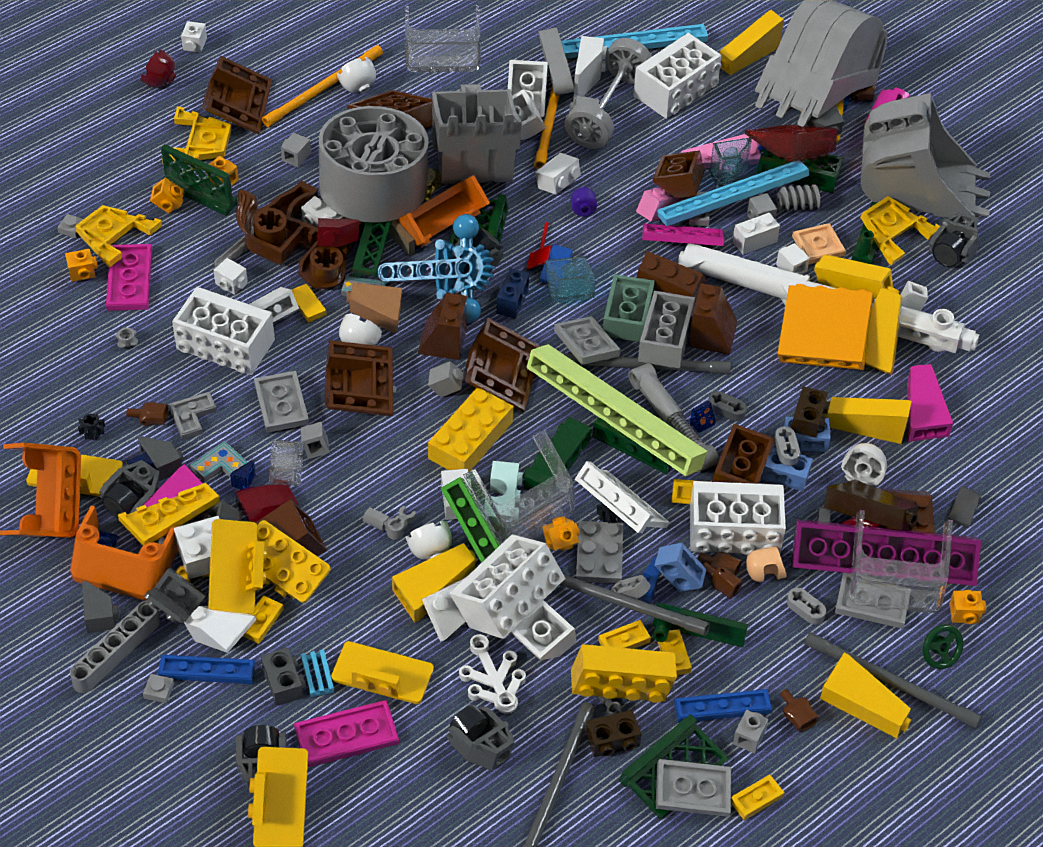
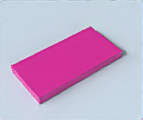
(683, 234)
(130, 278)
(347, 733)

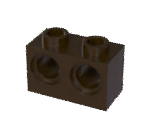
(809, 412)
(611, 728)

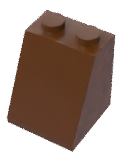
(712, 321)
(445, 328)
(297, 525)

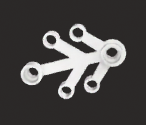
(493, 678)

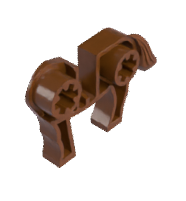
(276, 234)

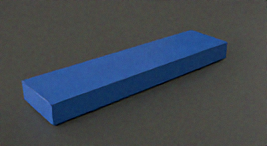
(207, 669)
(723, 705)

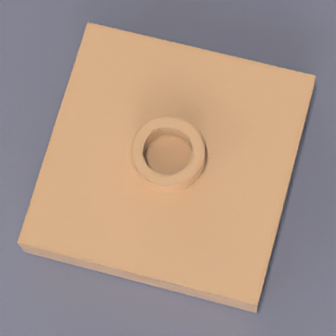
(819, 241)

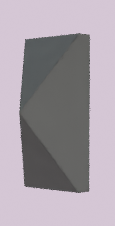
(965, 506)

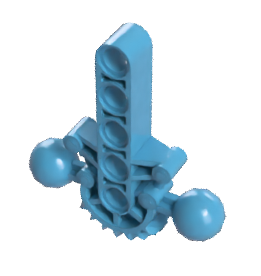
(465, 228)

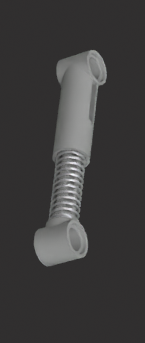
(646, 381)

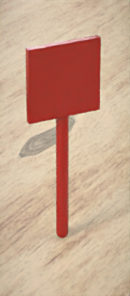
(539, 256)

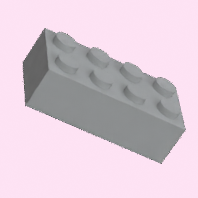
(666, 329)

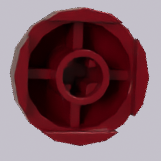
(159, 70)

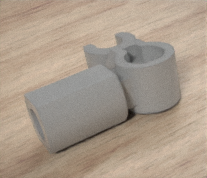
(394, 527)

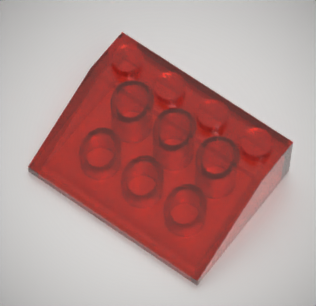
(795, 141)

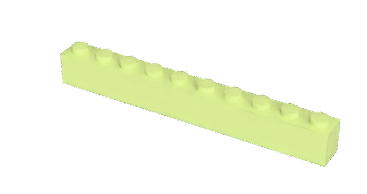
(617, 410)

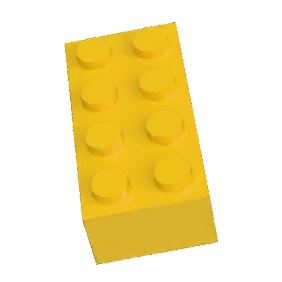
(470, 431)
(623, 673)

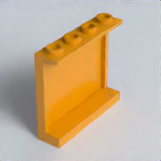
(825, 326)

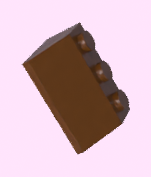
(680, 173)
(670, 276)
(743, 456)

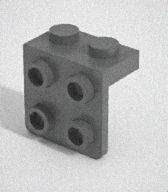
(175, 596)

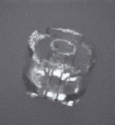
(286, 462)

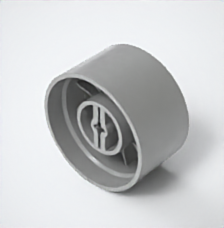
(373, 163)

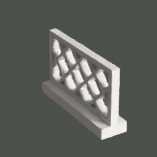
(619, 498)

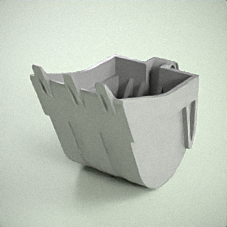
(822, 58)
(475, 134)
(918, 161)

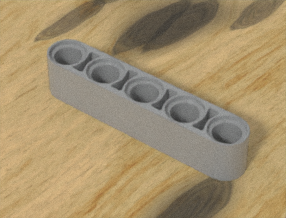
(557, 62)
(110, 655)

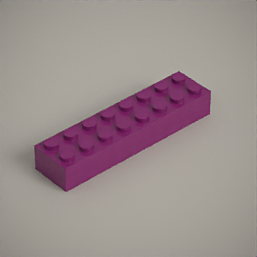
(831, 548)

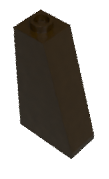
(878, 505)

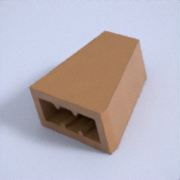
(376, 304)

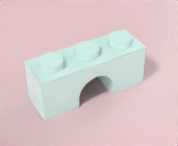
(505, 480)

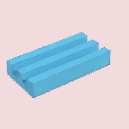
(314, 657)

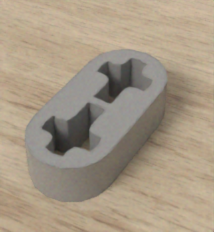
(791, 445)
(632, 587)
(806, 605)

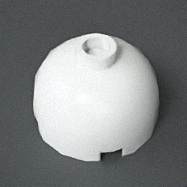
(357, 75)
(357, 331)
(865, 463)
(430, 540)

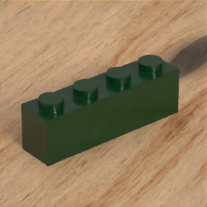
(569, 443)

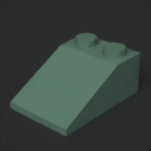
(627, 307)

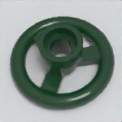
(941, 646)

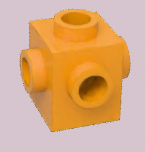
(226, 166)
(167, 195)
(81, 265)
(561, 533)
(967, 606)

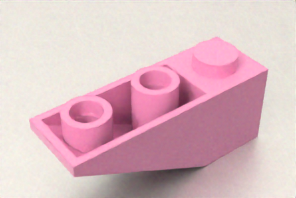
(654, 200)

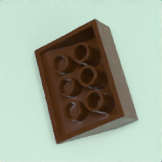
(413, 105)

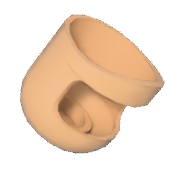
(764, 562)

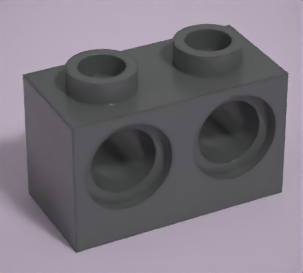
(278, 677)

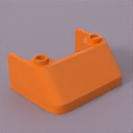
(443, 210)
(56, 490)
(119, 569)

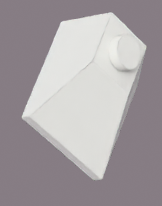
(218, 628)

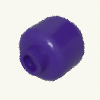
(583, 202)

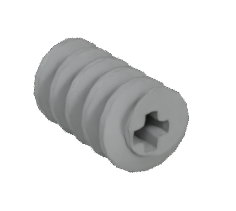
(799, 196)

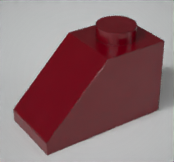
(337, 231)

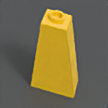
(752, 43)
(852, 274)
(883, 330)
(870, 417)
(431, 577)
(864, 697)

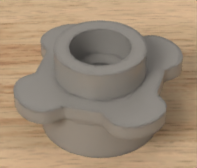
(126, 337)

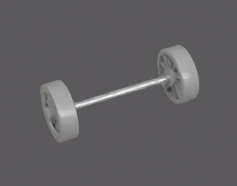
(589, 123)

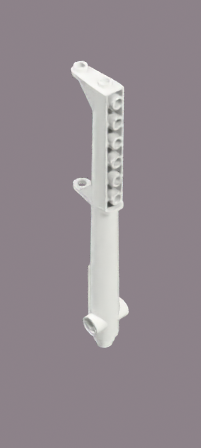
(935, 329)

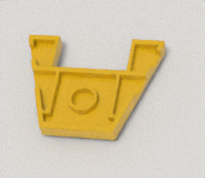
(207, 137)
(891, 219)
(107, 226)

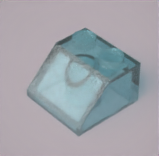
(729, 160)
(570, 279)

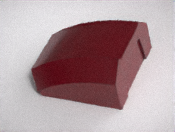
(262, 499)

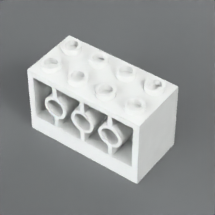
(677, 75)
(223, 330)
(736, 517)
(507, 586)

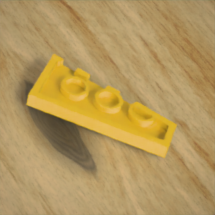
(155, 521)

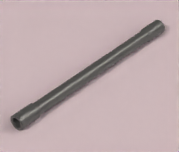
(718, 367)
(688, 622)
(959, 712)
(585, 713)

